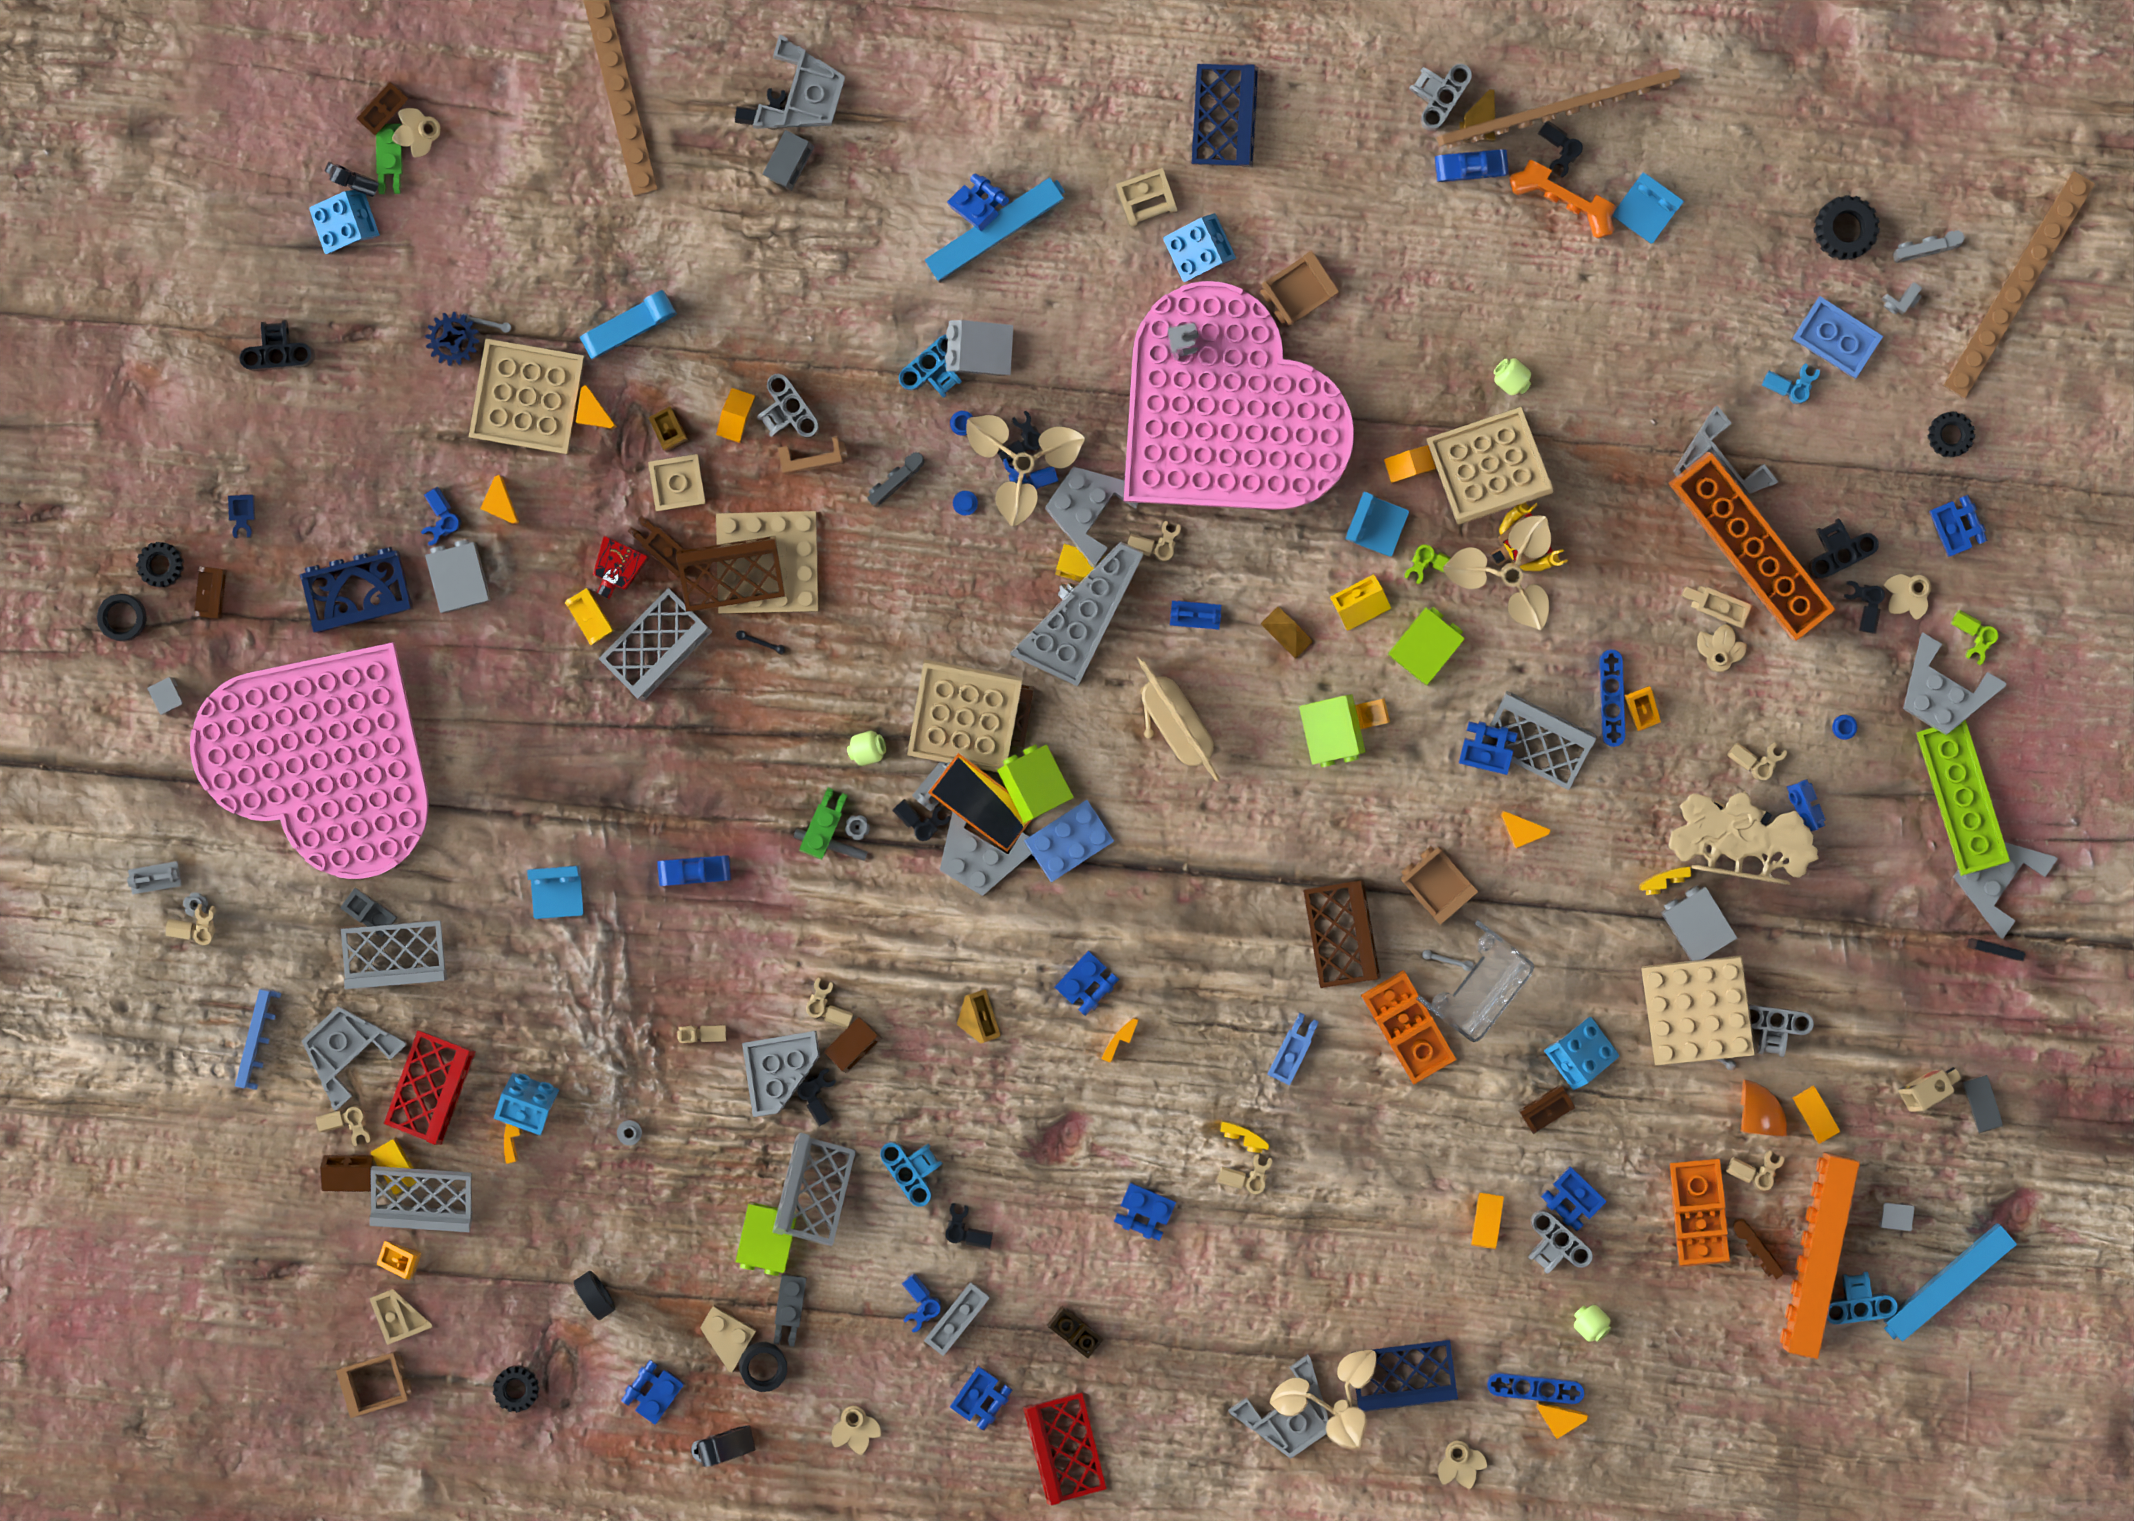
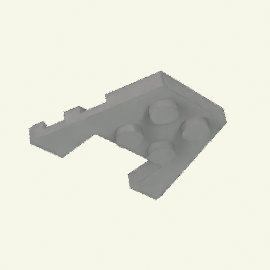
(812, 93)
(1703, 443)
(1080, 503)
(1940, 699)
(976, 860)
(1988, 885)
(338, 1042)
(1288, 1433)

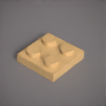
(677, 482)

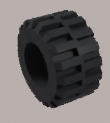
(1862, 212)

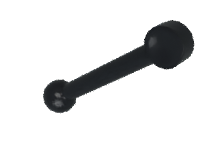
(741, 635)

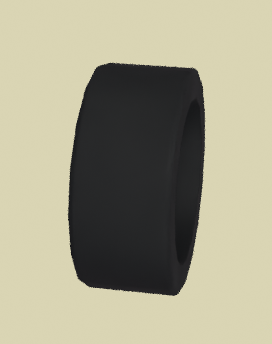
(103, 621)
(594, 1295)
(776, 1380)

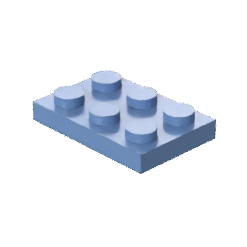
(1837, 337)
(1068, 841)

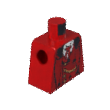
(617, 566)

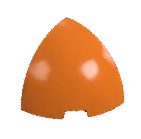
(1761, 1111)

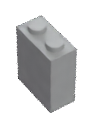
(979, 347)
(457, 576)
(1698, 923)

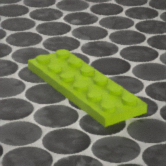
(1963, 799)

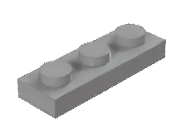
(957, 1318)

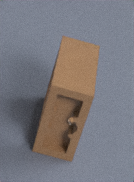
(350, 1393)

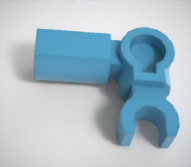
(1798, 392)

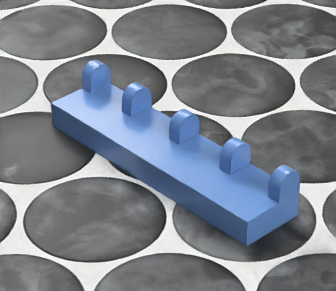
(254, 1037)

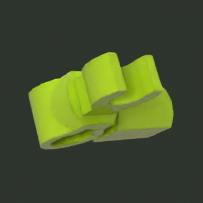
(1423, 557)
(1986, 634)

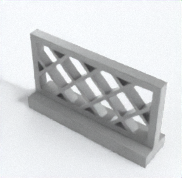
(670, 660)
(1553, 724)
(394, 976)
(795, 1179)
(421, 1215)

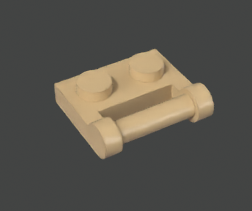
(1143, 189)

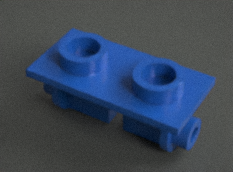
(1195, 615)
(1801, 796)

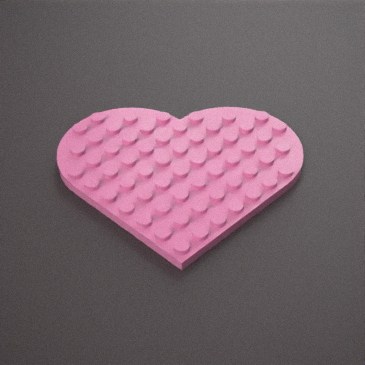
(1232, 417)
(322, 752)

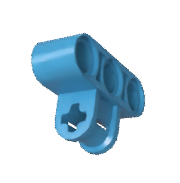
(936, 375)
(917, 1164)
(1860, 1293)

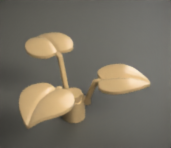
(1014, 499)
(1529, 537)
(1349, 1422)

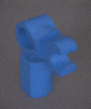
(1037, 478)
(448, 523)
(930, 1305)

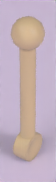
(1148, 733)

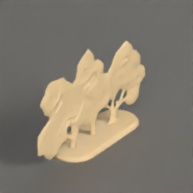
(1177, 721)
(1740, 834)

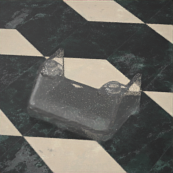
(1485, 989)

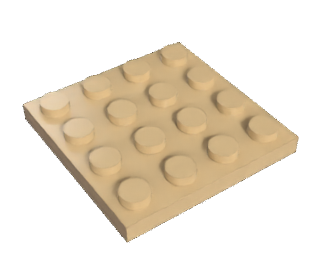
(526, 396)
(1489, 465)
(797, 556)
(964, 714)
(1698, 1010)

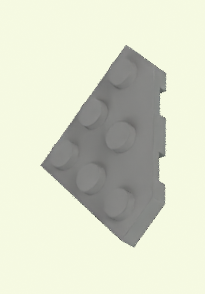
(777, 1069)

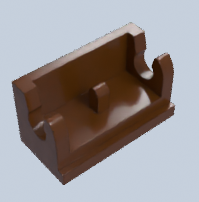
(381, 108)
(210, 592)
(852, 1045)
(1546, 1109)
(346, 1173)

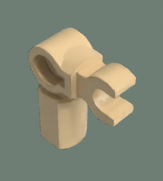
(1163, 550)
(1760, 769)
(201, 932)
(816, 1007)
(711, 1033)
(353, 1116)
(1762, 1179)
(1254, 1184)

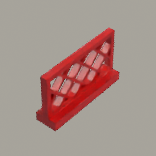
(450, 1089)
(1044, 1456)

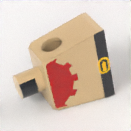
(1929, 1089)

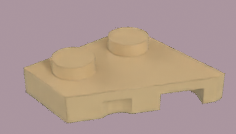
(397, 1317)
(727, 1336)

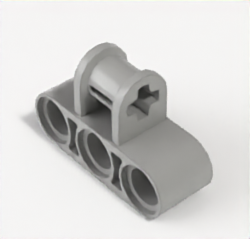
(1432, 90)
(779, 411)
(1777, 1034)
(1552, 1250)

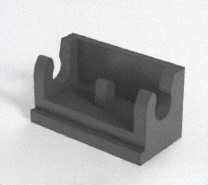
(788, 160)

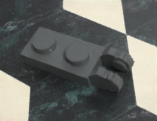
(897, 478)
(789, 1306)

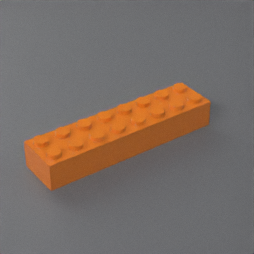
(1751, 546)
(1820, 1255)

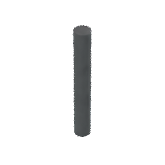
(837, 846)

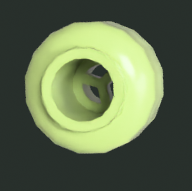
(1512, 376)
(866, 748)
(1592, 1323)

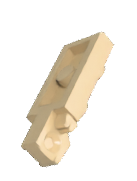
(1718, 605)

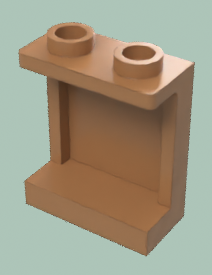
(1298, 289)
(792, 466)
(1437, 884)

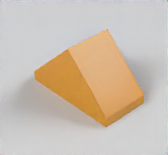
(591, 411)
(735, 415)
(1409, 463)
(499, 502)
(1642, 708)
(1522, 830)
(399, 1260)
(1561, 1419)

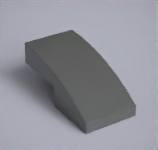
(367, 910)
(1983, 1104)

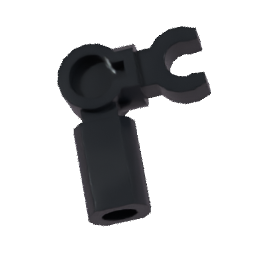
(747, 115)
(1571, 147)
(355, 181)
(1030, 436)
(1873, 596)
(922, 830)
(809, 1089)
(973, 1237)

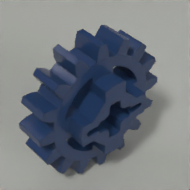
(457, 354)

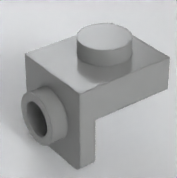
(1909, 298)

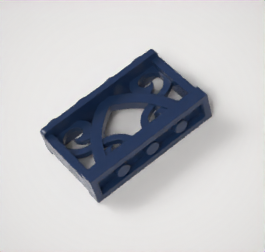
(388, 603)

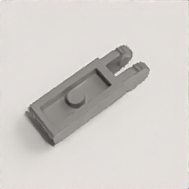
(1930, 246)

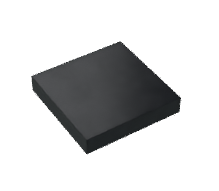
(1996, 949)

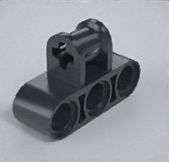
(276, 341)
(1835, 543)
(723, 1446)

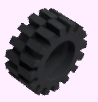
(1965, 428)
(172, 555)
(507, 1401)

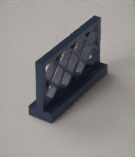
(1246, 119)
(1413, 1396)

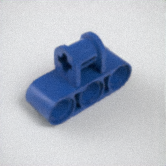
(1471, 165)
(694, 870)

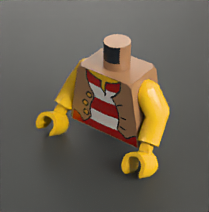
(1507, 552)

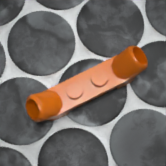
(1536, 177)

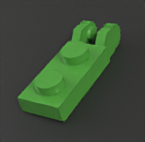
(388, 158)
(822, 826)

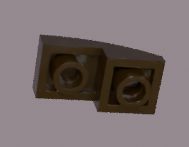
(1075, 1332)

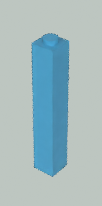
(1010, 220)
(1949, 1282)

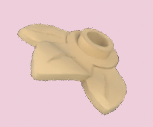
(413, 133)
(1905, 597)
(1723, 645)
(855, 1433)
(1462, 1467)

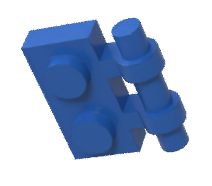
(971, 205)
(1951, 529)
(1486, 755)
(1081, 977)
(1579, 1193)
(1147, 1204)
(975, 1392)
(658, 1397)

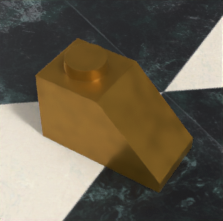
(1480, 113)

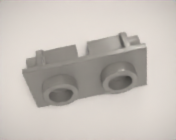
(922, 794)
(154, 877)

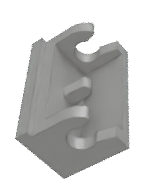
(1182, 338)

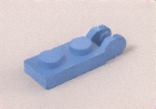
(1292, 1052)

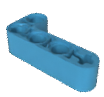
(628, 325)

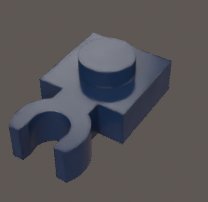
(241, 509)

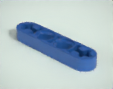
(1608, 698)
(1535, 1388)

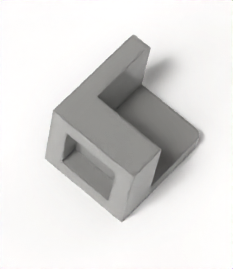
(165, 695)
(1897, 1216)

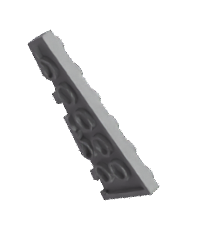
(1074, 628)

